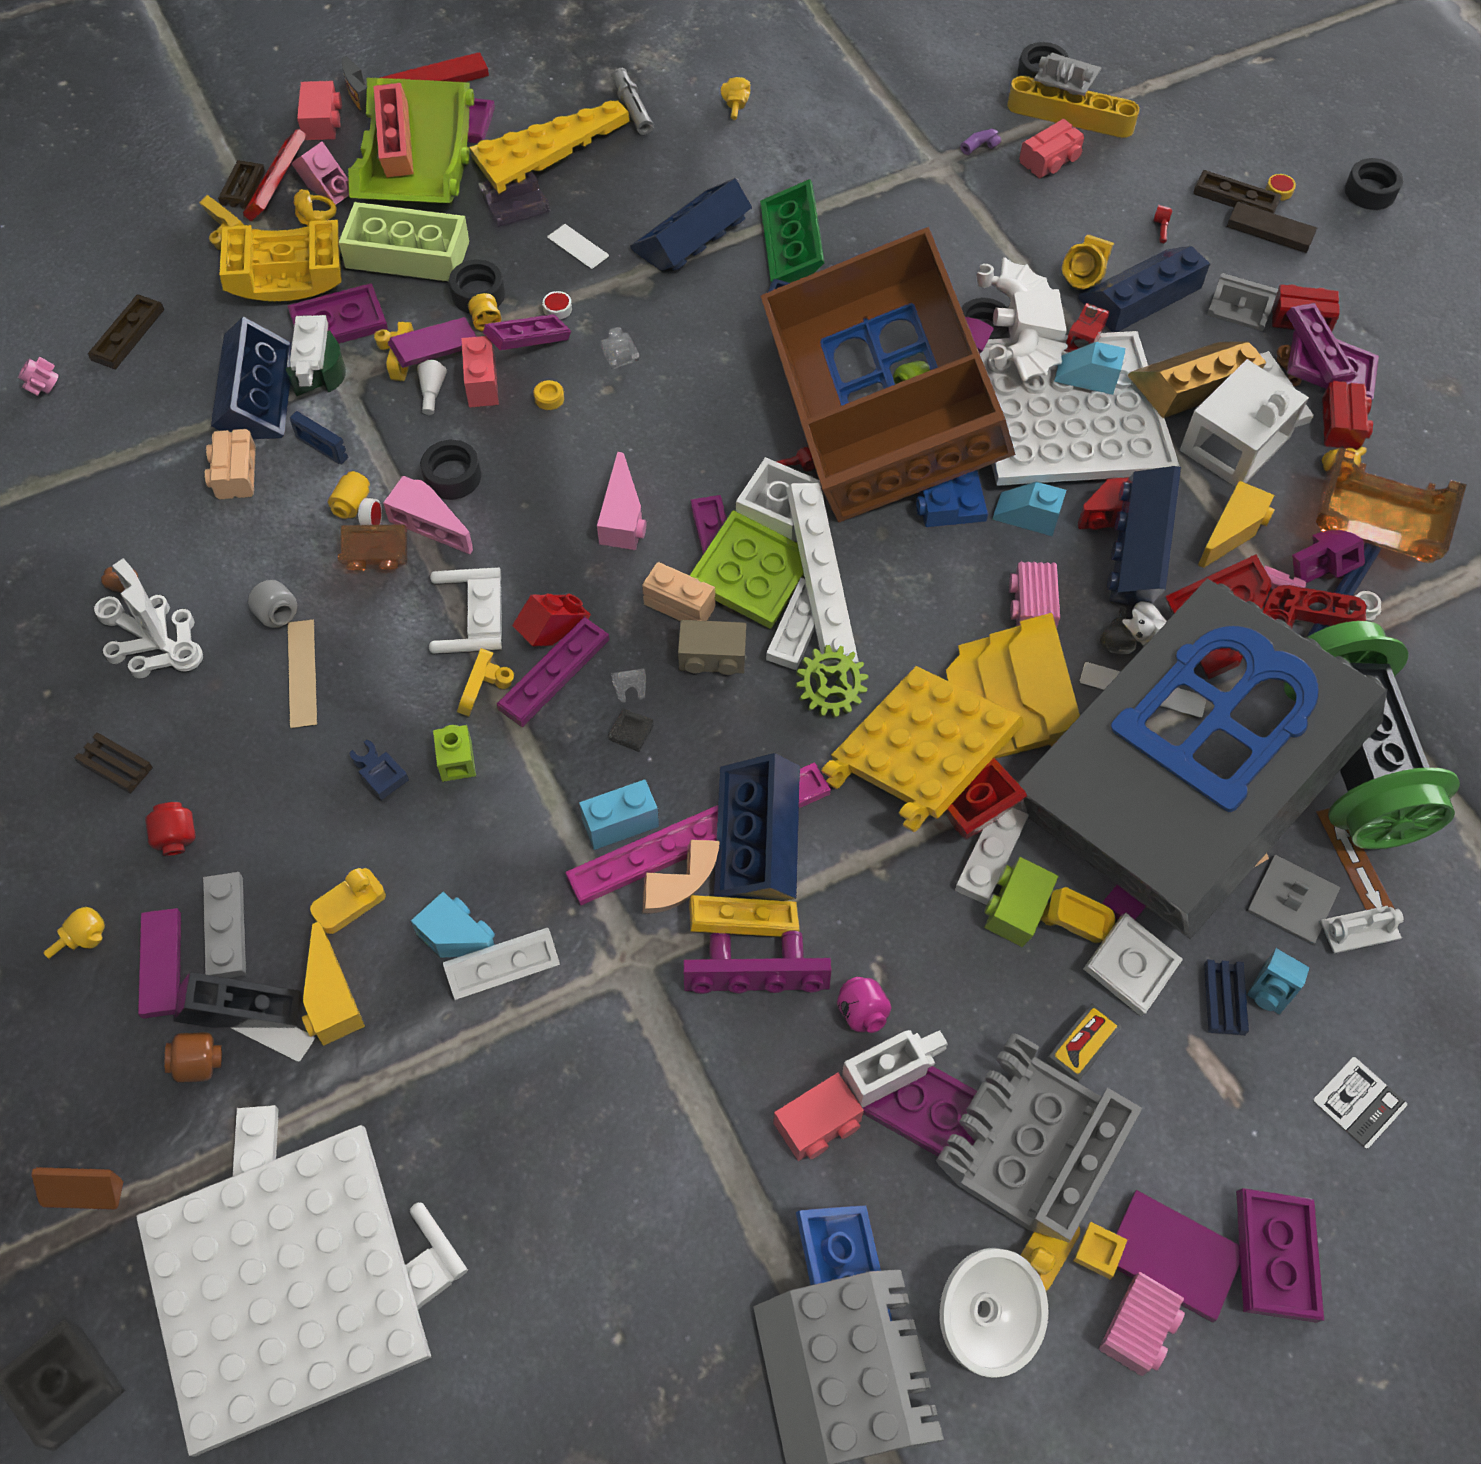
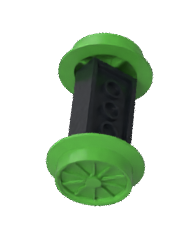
(1388, 781)

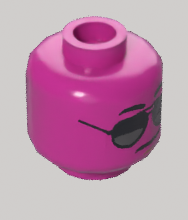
(863, 1004)

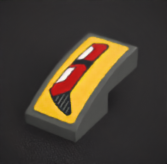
(355, 84)
(1084, 1043)

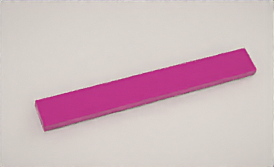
(666, 846)

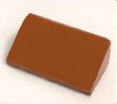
(77, 1188)

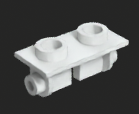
(1362, 928)

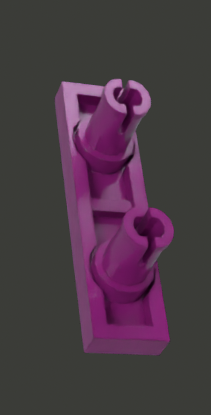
(744, 975)

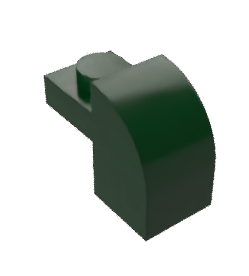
(330, 376)

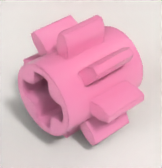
(38, 376)

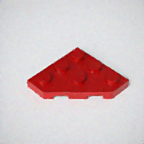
(1248, 582)

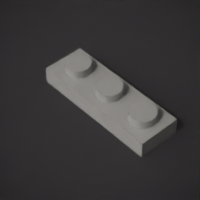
(224, 925)

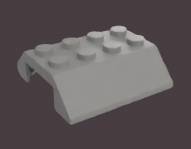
(1037, 1142)
(844, 1370)

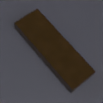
(1230, 191)
(1272, 227)
(126, 331)

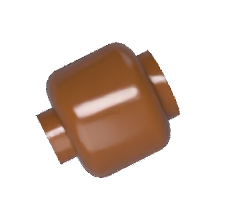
(192, 1057)

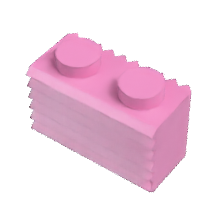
(1034, 591)
(1142, 1325)

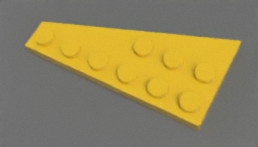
(544, 144)

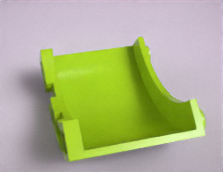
(437, 141)

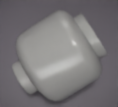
(272, 603)

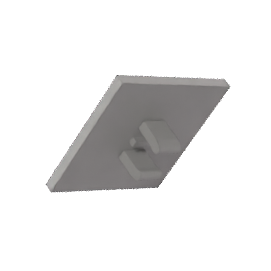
(1293, 899)

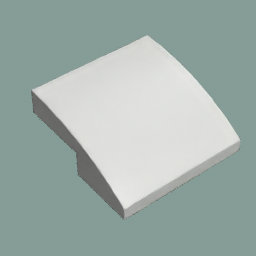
(140, 604)

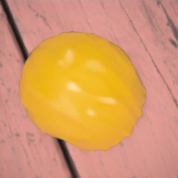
(1084, 266)

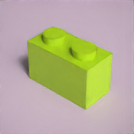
(1020, 901)

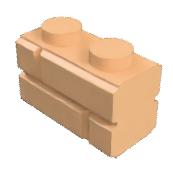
(231, 464)
(678, 594)

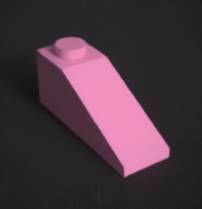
(425, 513)
(620, 516)

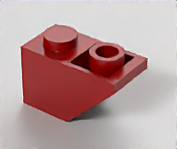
(1103, 506)
(549, 618)

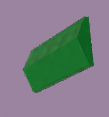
(792, 233)

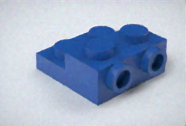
(953, 502)

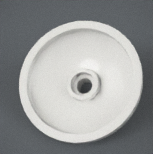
(1011, 1316)

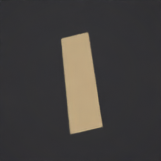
(302, 673)

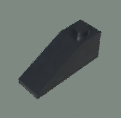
(235, 1003)

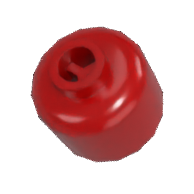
(170, 828)

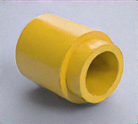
(348, 495)

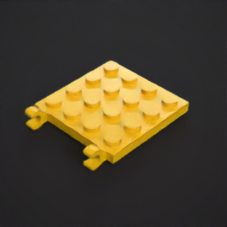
(924, 744)

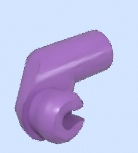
(977, 139)

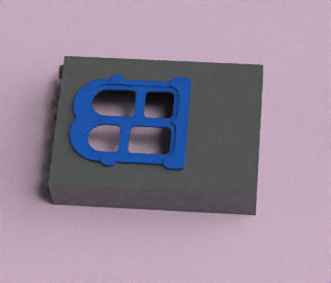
(1159, 816)

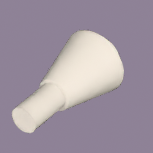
(431, 377)

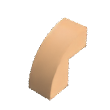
(670, 890)

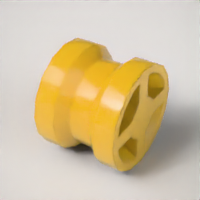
(483, 310)

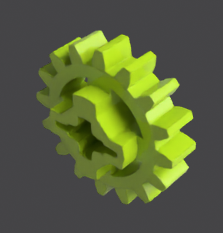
(844, 690)

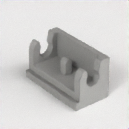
(1242, 302)

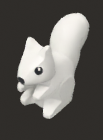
(1145, 622)

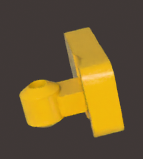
(220, 215)
(381, 338)
(483, 671)
(348, 900)
(1079, 915)
(1047, 1255)

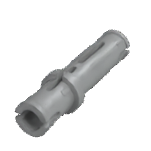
(628, 94)

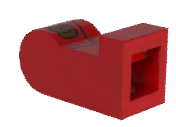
(1088, 326)

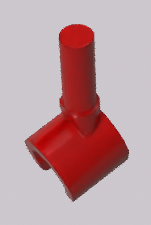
(1163, 217)
(802, 457)

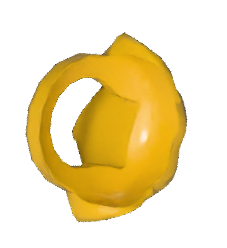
(304, 208)

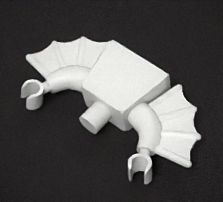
(1032, 317)

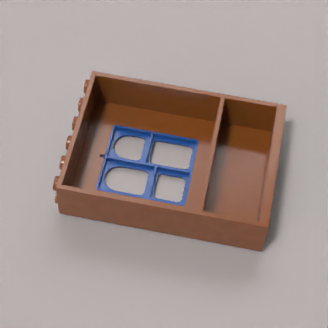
(910, 430)

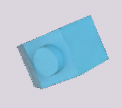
(1092, 367)
(1031, 507)

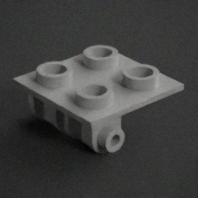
(1066, 74)

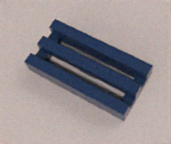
(318, 437)
(1240, 997)

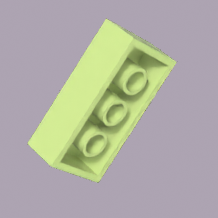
(403, 241)

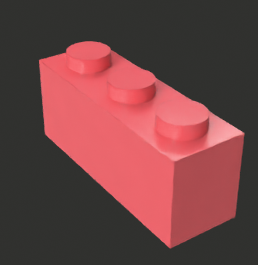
(393, 130)

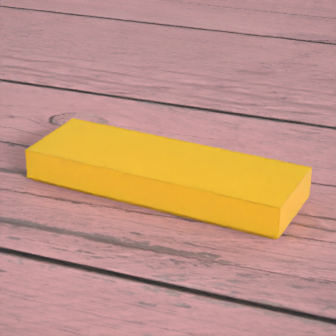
(742, 916)

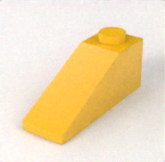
(1239, 522)
(327, 994)

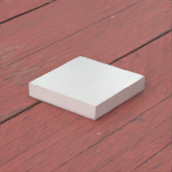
(1133, 964)

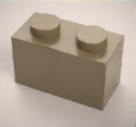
(712, 646)

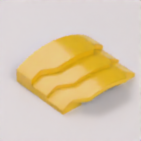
(280, 262)
(1024, 674)

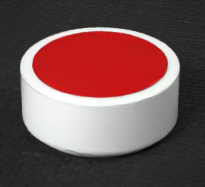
(558, 304)
(370, 512)

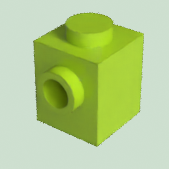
(454, 752)

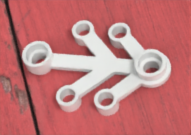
(173, 650)

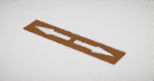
(1356, 865)

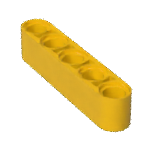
(1089, 112)

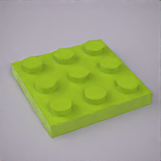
(751, 569)

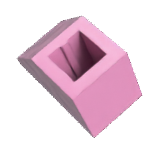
(322, 173)

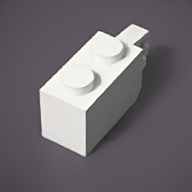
(891, 1065)

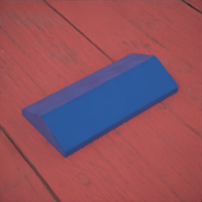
(837, 1243)

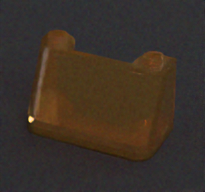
(1388, 511)

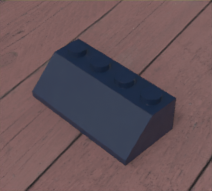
(693, 226)
(1148, 286)
(252, 381)
(1144, 535)
(758, 829)

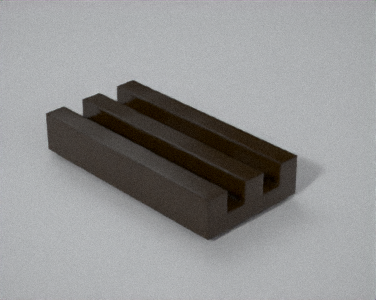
(246, 184)
(94, 750)

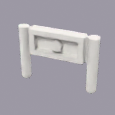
(483, 610)
(435, 1267)

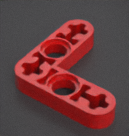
(1301, 598)

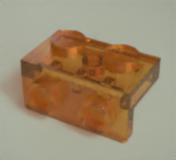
(373, 546)

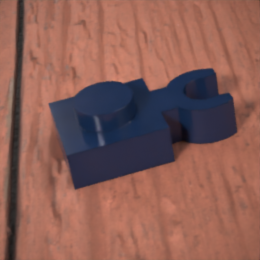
(380, 772)

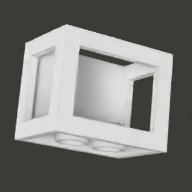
(1251, 414)

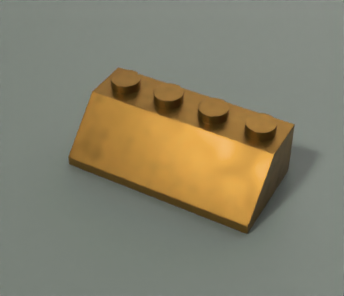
(1192, 376)

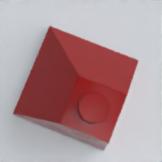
(984, 800)

